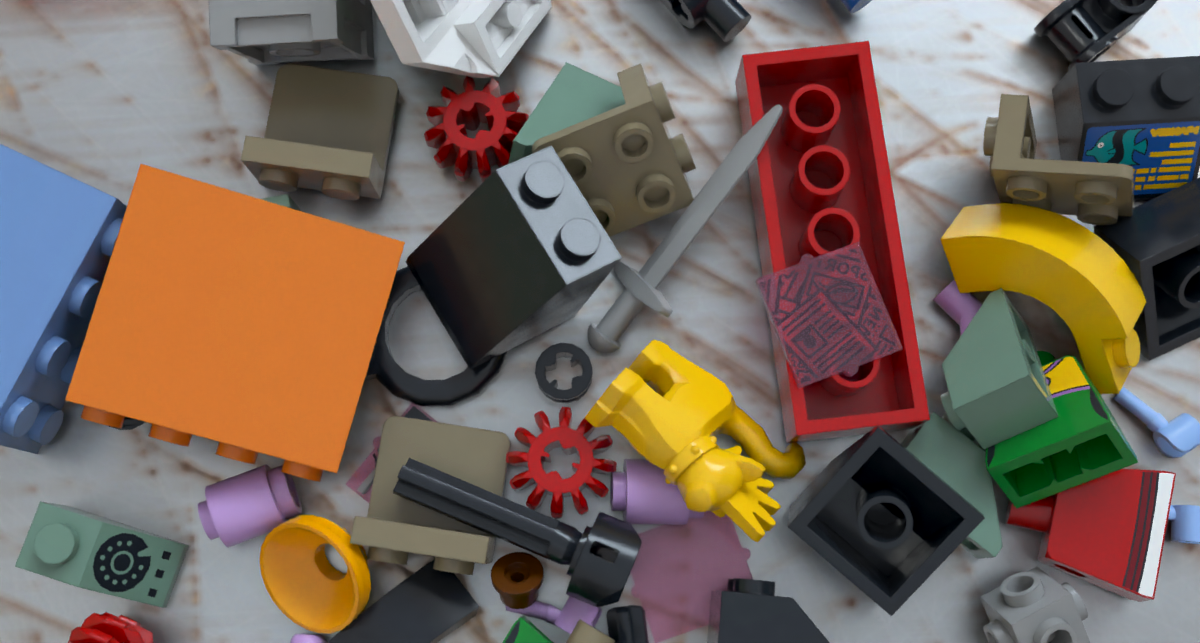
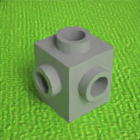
(1034, 610)

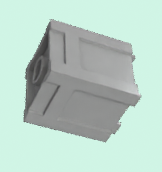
(292, 29)

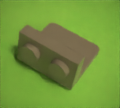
(325, 133)
(627, 157)
(1078, 188)
(402, 526)

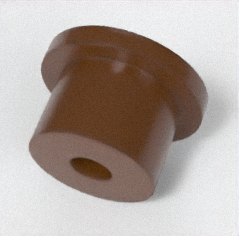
(517, 579)

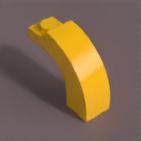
(1062, 267)

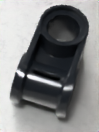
(1090, 27)

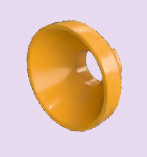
(304, 580)

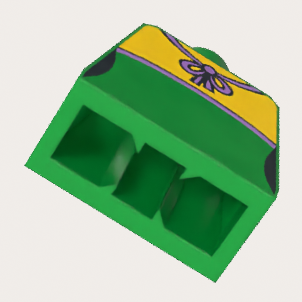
(1065, 450)

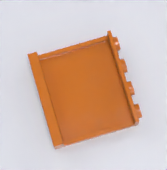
(235, 323)

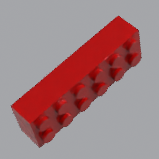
(821, 189)

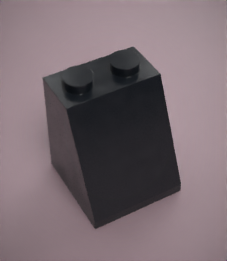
(514, 258)

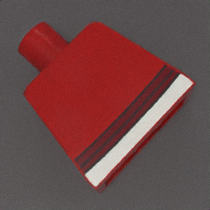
(1105, 530)

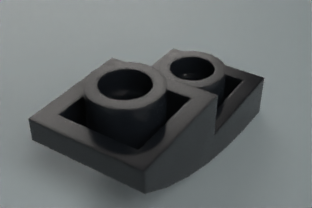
(415, 611)

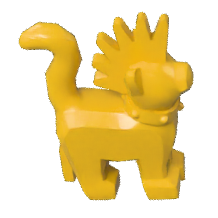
(679, 431)

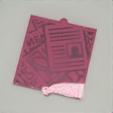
(828, 315)
(681, 569)

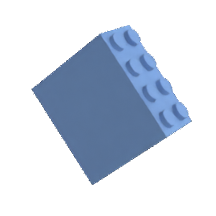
(51, 272)

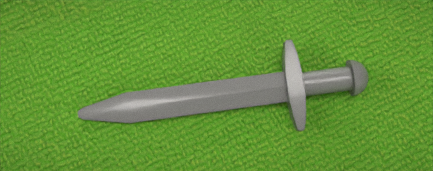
(642, 285)

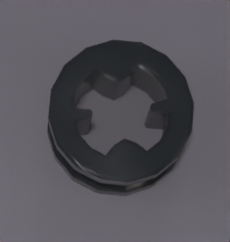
(548, 362)

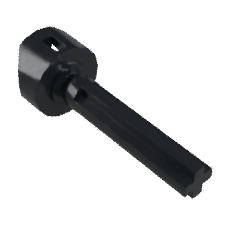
(597, 558)

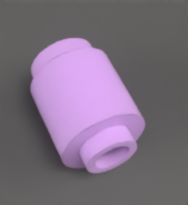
(646, 496)
(248, 505)

